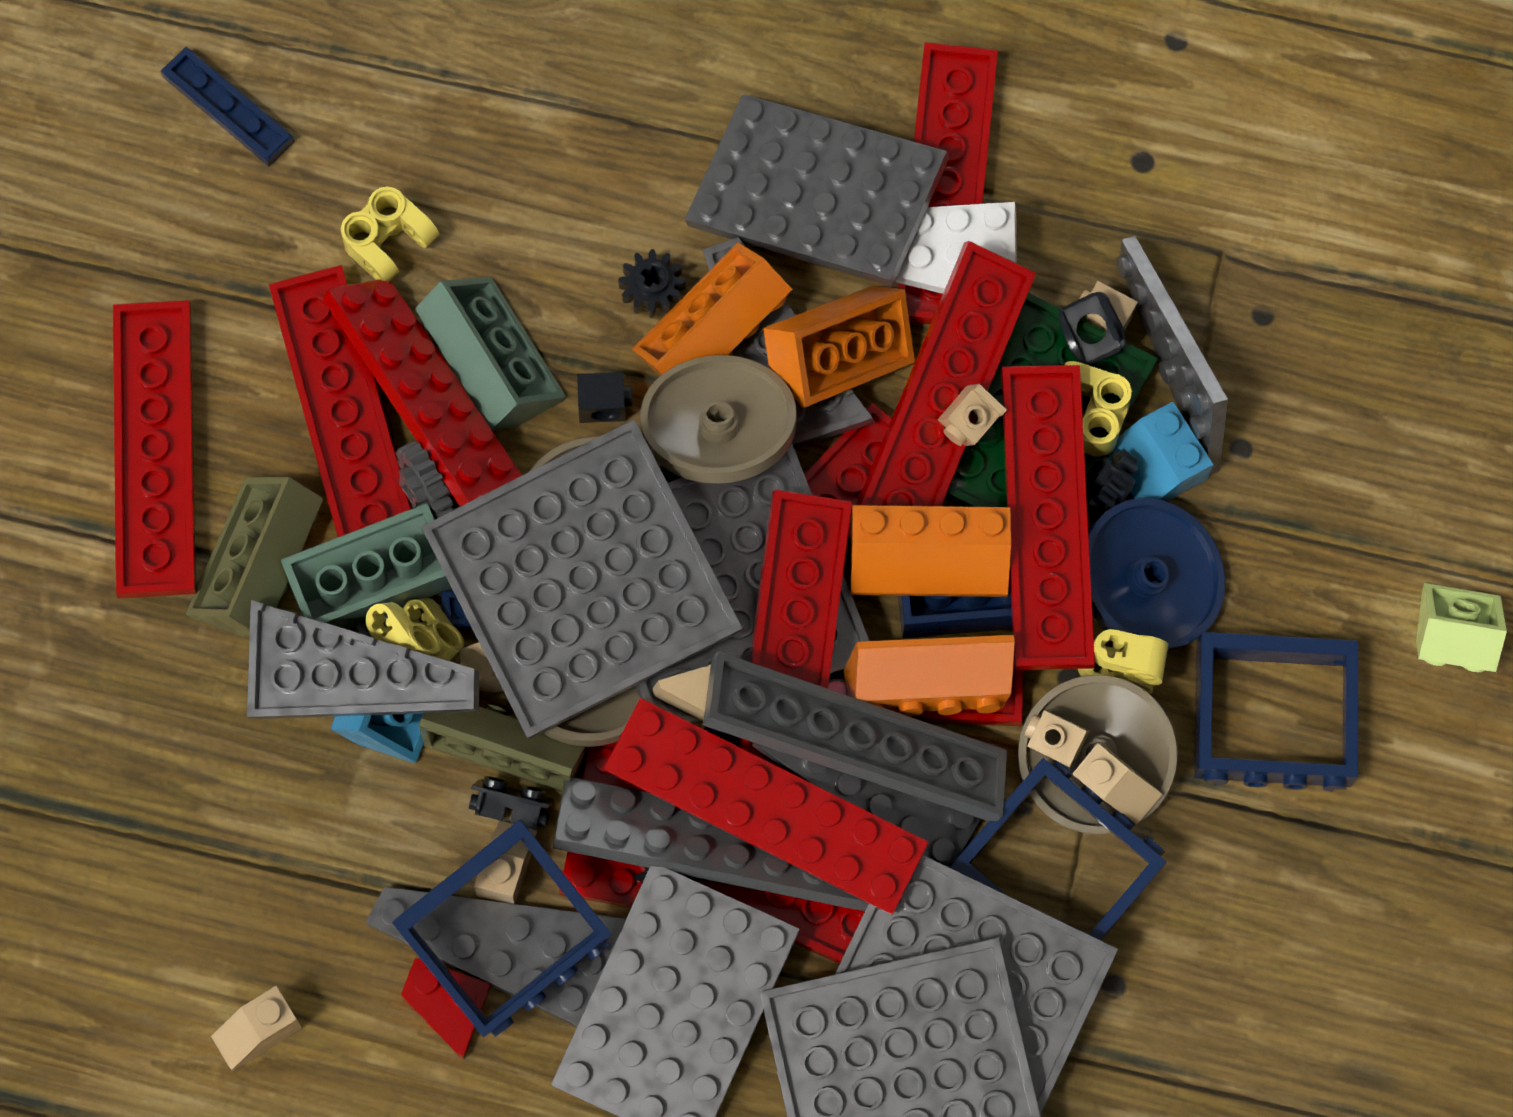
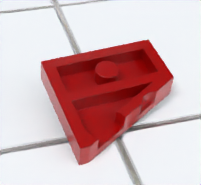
(437, 1007)

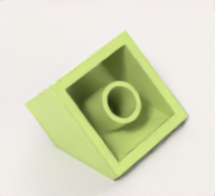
(1460, 628)

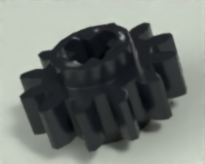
(657, 295)
(1110, 480)

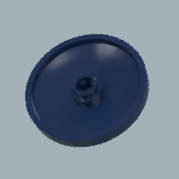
(1154, 572)

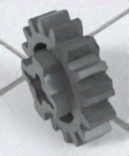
(422, 481)

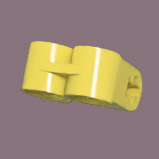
(380, 227)
(1100, 413)
(431, 637)
(1132, 658)

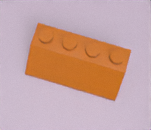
(715, 311)
(841, 343)
(930, 551)
(932, 674)

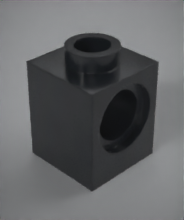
(603, 397)

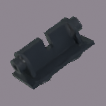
(496, 796)

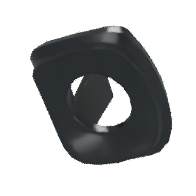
(1115, 336)

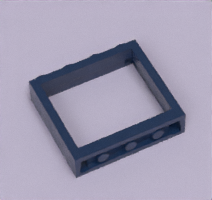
(1278, 650)
(1090, 802)
(531, 993)

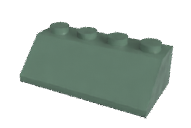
(489, 351)
(367, 568)

